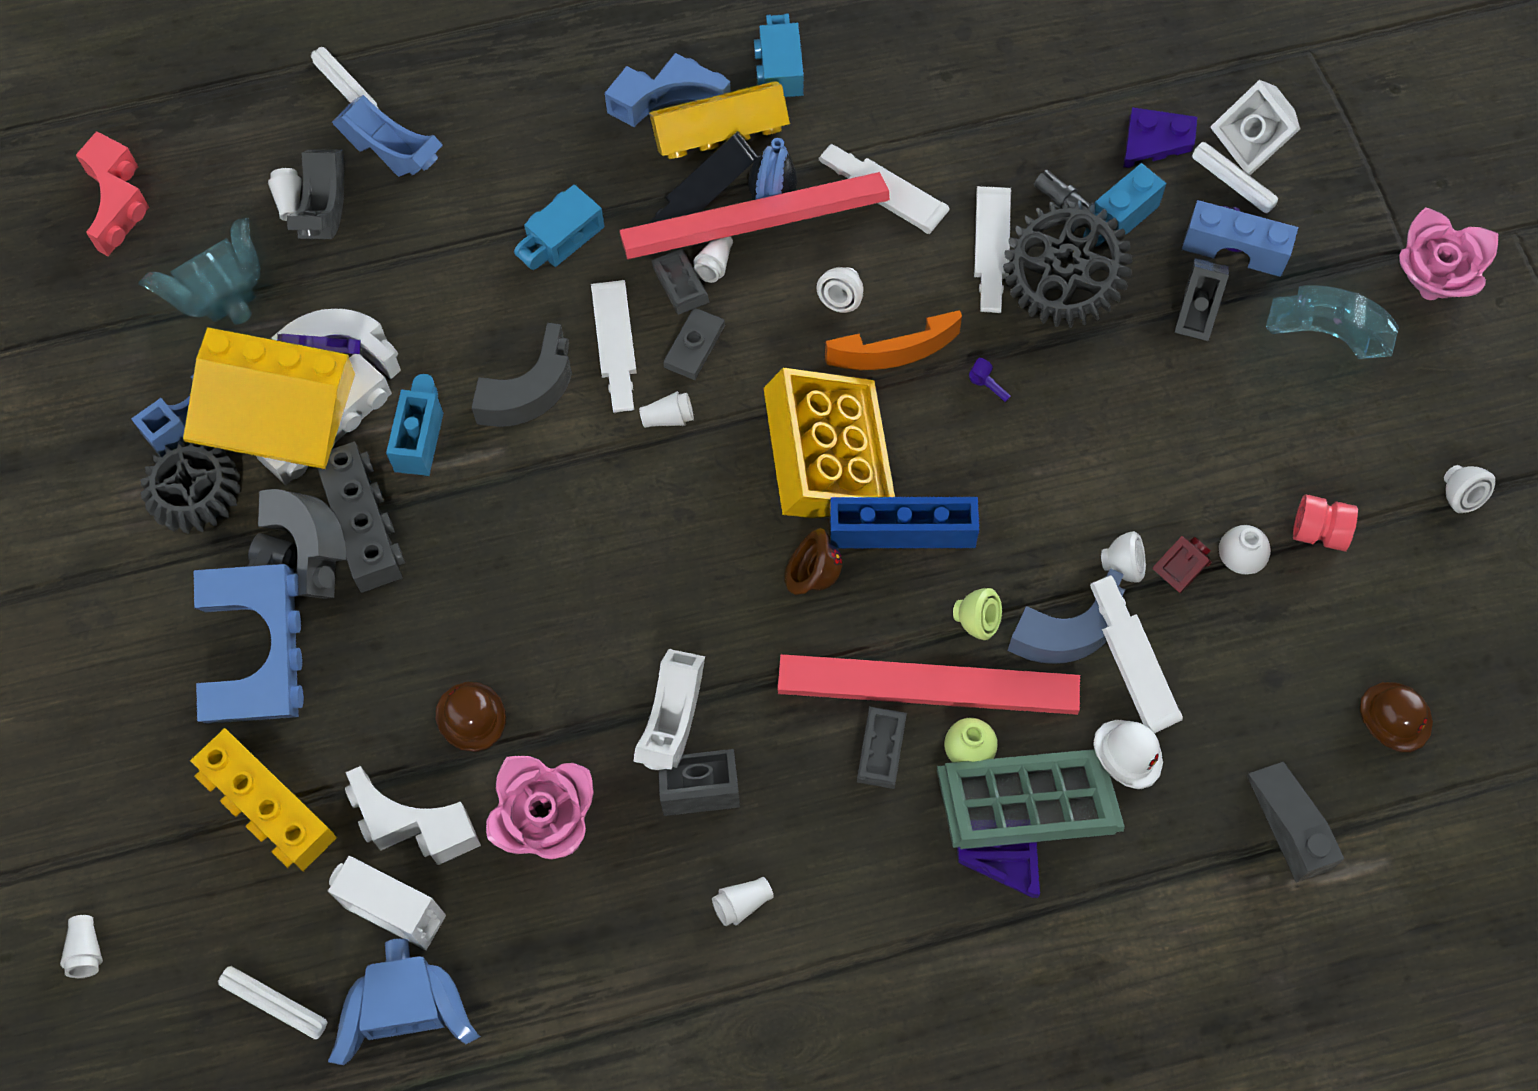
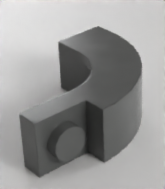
(322, 195)
(530, 395)
(316, 535)

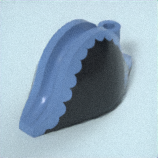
(772, 172)

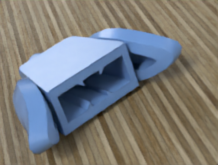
(398, 1000)

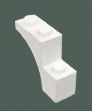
(444, 830)

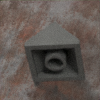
(700, 783)

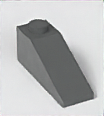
(1295, 822)

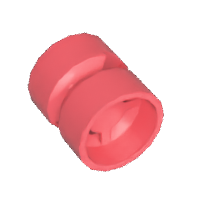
(1319, 521)

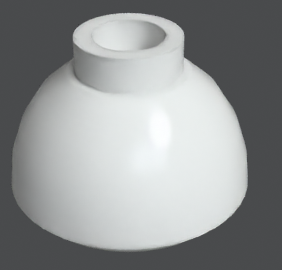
(840, 289)
(1468, 487)
(1244, 549)
(1126, 557)

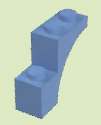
(680, 81)
(397, 146)

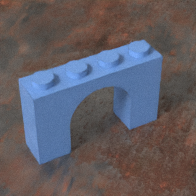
(274, 687)

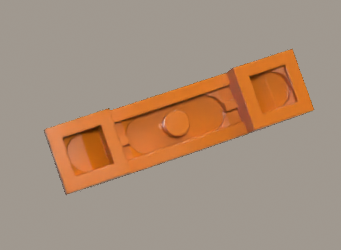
(850, 352)

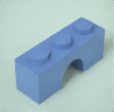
(1262, 239)
(163, 424)

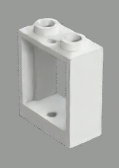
(386, 902)

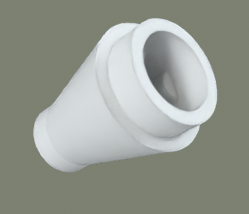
(286, 191)
(713, 259)
(668, 411)
(741, 900)
(81, 949)

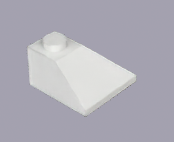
(1256, 126)

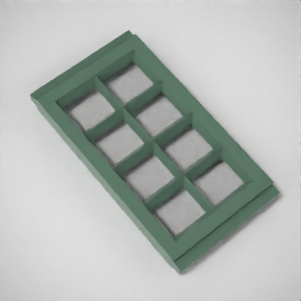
(1028, 799)

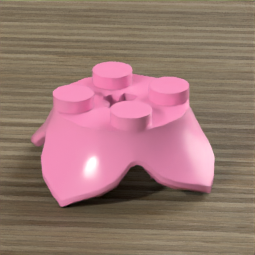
(1446, 260)
(523, 786)

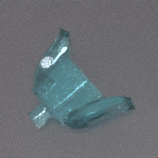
(214, 281)

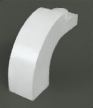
(349, 325)
(672, 711)

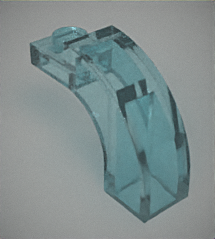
(1338, 312)

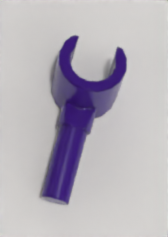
(980, 376)

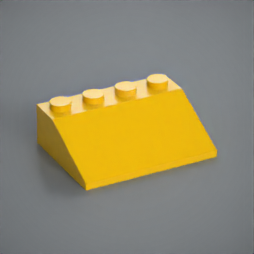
(267, 397)
(825, 440)

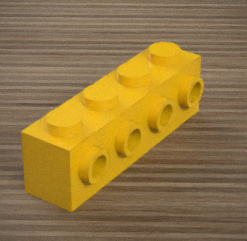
(718, 118)
(263, 799)

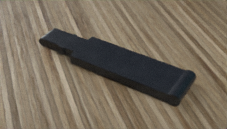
(708, 179)

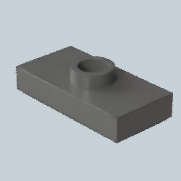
(680, 281)
(694, 343)
(881, 747)

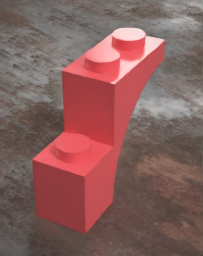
(120, 202)

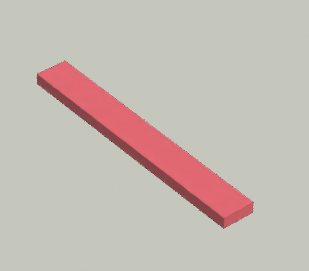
(754, 215)
(929, 684)

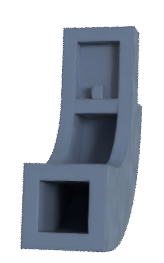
(1060, 640)

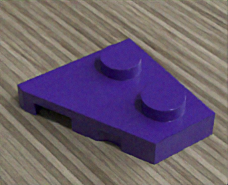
(1158, 135)
(343, 346)
(1009, 864)

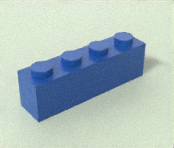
(904, 522)

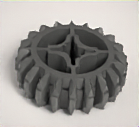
(208, 493)

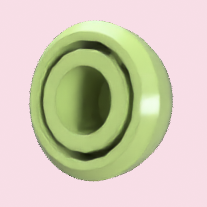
(979, 613)
(970, 741)

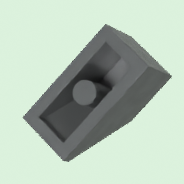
(1202, 299)

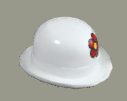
(1129, 753)

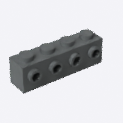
(364, 528)

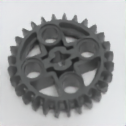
(1062, 250)

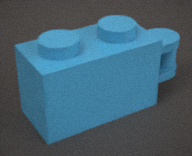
(780, 55)
(1131, 199)
(560, 228)
(415, 428)

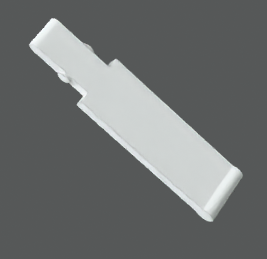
(905, 198)
(990, 244)
(615, 341)
(1135, 658)

